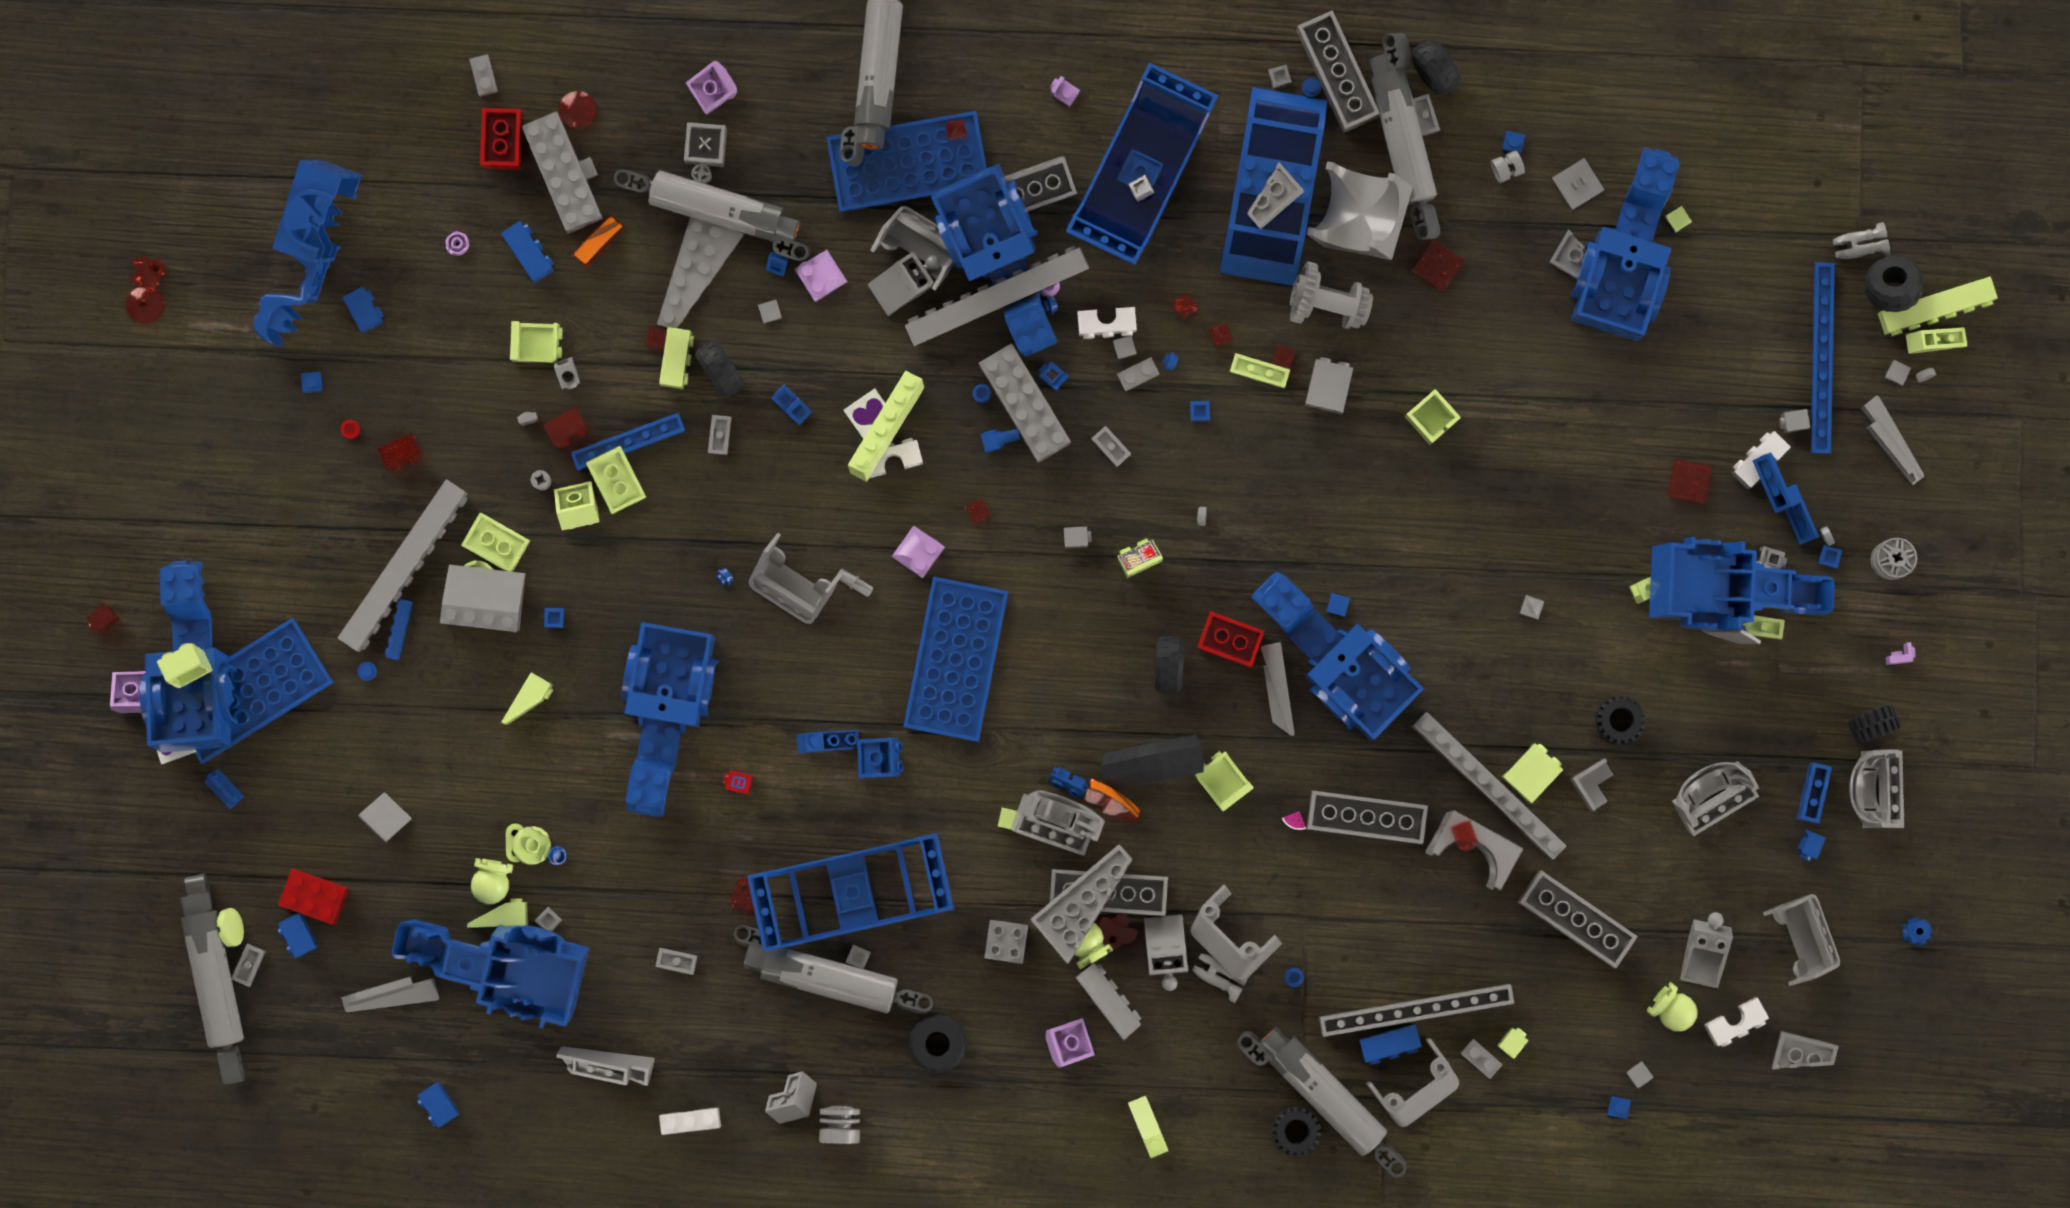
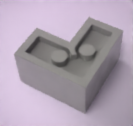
(1587, 784)
(794, 1101)

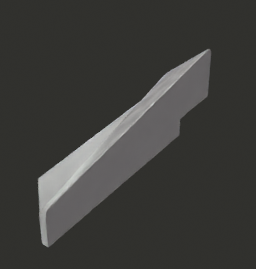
(1891, 440)
(1277, 687)
(392, 994)
(607, 1065)

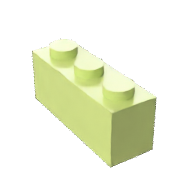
(676, 358)

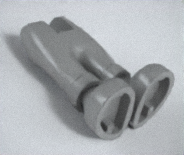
(1855, 250)
(1212, 978)

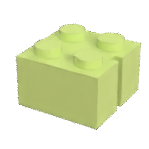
(1432, 417)
(184, 665)

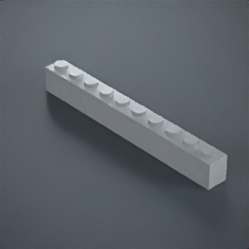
(997, 296)
(402, 566)
(1489, 786)
(1416, 1010)

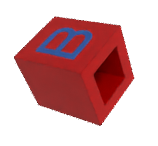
(738, 782)

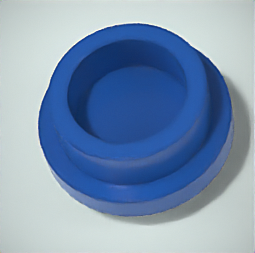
(1311, 87)
(1050, 305)
(1170, 361)
(981, 393)
(724, 577)
(367, 671)
(557, 855)
(1294, 977)

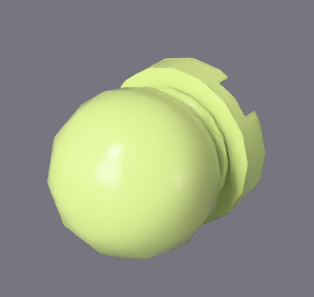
(490, 882)
(1092, 947)
(1674, 1009)

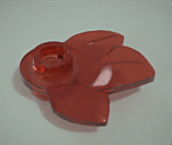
(144, 274)
(742, 898)
(1119, 928)

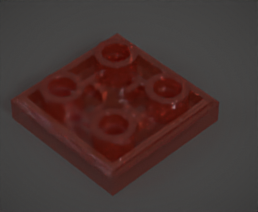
(1438, 266)
(1689, 481)

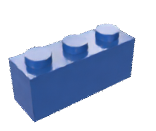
(528, 251)
(1814, 793)
(1390, 1044)

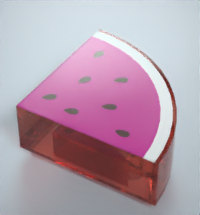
(1294, 821)

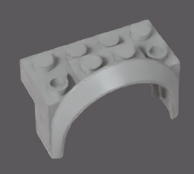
(1705, 783)
(1862, 788)
(1058, 811)

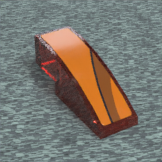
(598, 241)
(1112, 801)

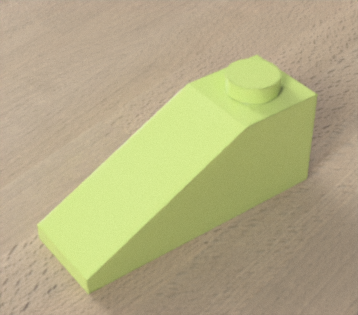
(1936, 340)
(531, 694)
(507, 915)
(1148, 1126)

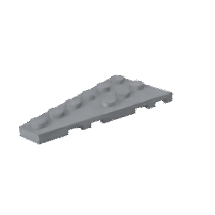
(699, 260)
(1074, 911)

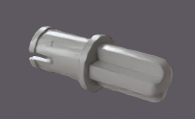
(855, 583)

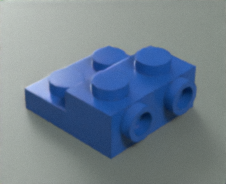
(879, 757)

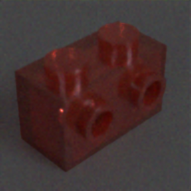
(566, 427)

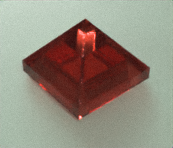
(955, 129)

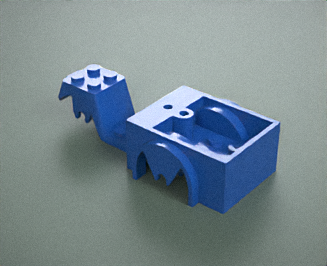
(989, 217)
(305, 239)
(1624, 288)
(1722, 586)
(671, 670)
(1361, 690)
(199, 711)
(537, 981)

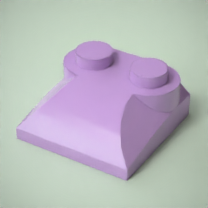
(712, 86)
(820, 275)
(918, 551)
(125, 692)
(1069, 1043)

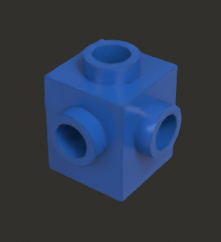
(1909, 931)

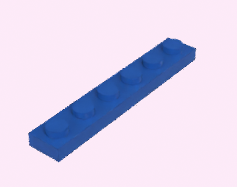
(631, 439)

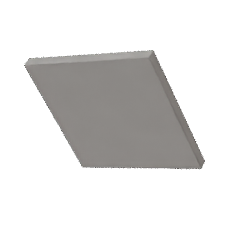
(1578, 184)
(385, 817)

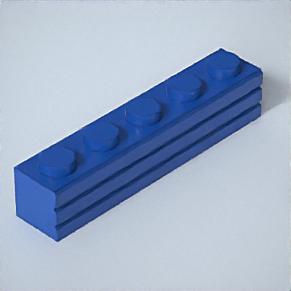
(399, 629)

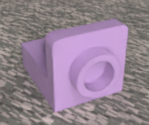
(1064, 91)
(1899, 658)

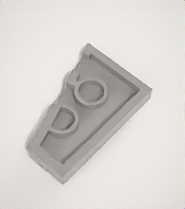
(1275, 197)
(1800, 1051)

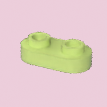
(509, 840)

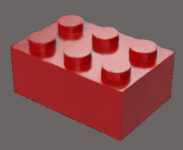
(501, 138)
(1230, 639)
(313, 896)

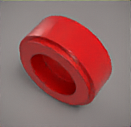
(350, 429)

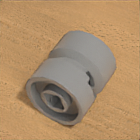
(1501, 169)

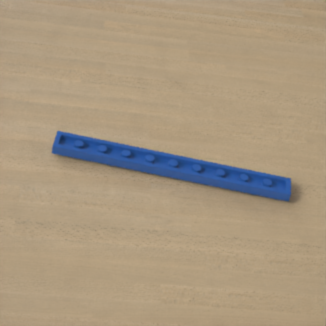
(1822, 358)

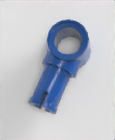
(994, 440)

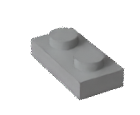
(483, 75)
(1426, 115)
(1138, 374)
(719, 435)
(1111, 446)
(676, 961)
(248, 965)
(1481, 1058)

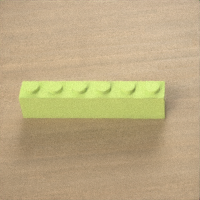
(1939, 305)
(886, 426)

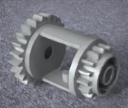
(1309, 293)

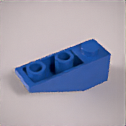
(827, 741)

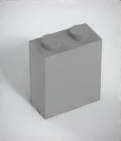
(1329, 385)

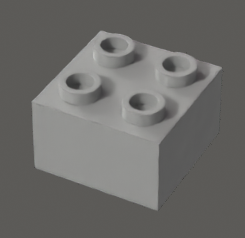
(705, 144)
(1006, 941)

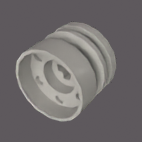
(1884, 564)
(839, 1125)

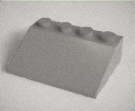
(483, 598)
(1108, 1000)

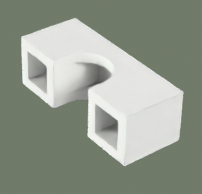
(1090, 325)
(907, 452)
(1745, 470)
(1752, 1016)
(690, 1121)

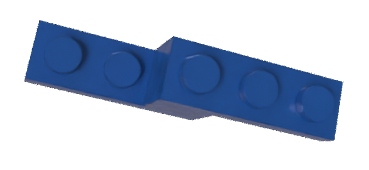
(1785, 498)

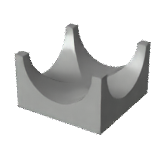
(1363, 213)
(1498, 851)

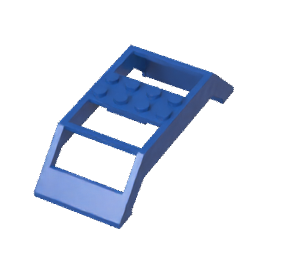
(850, 892)

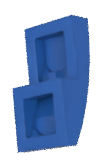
(791, 404)

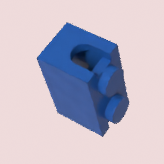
(363, 309)
(297, 935)
(438, 1105)

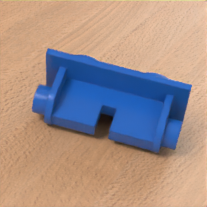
(1075, 787)
(224, 788)

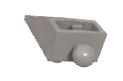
(901, 285)
(1165, 945)
(1706, 951)

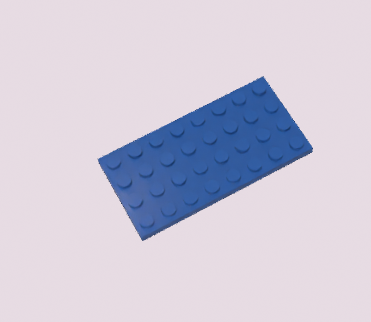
(910, 165)
(955, 659)
(270, 681)

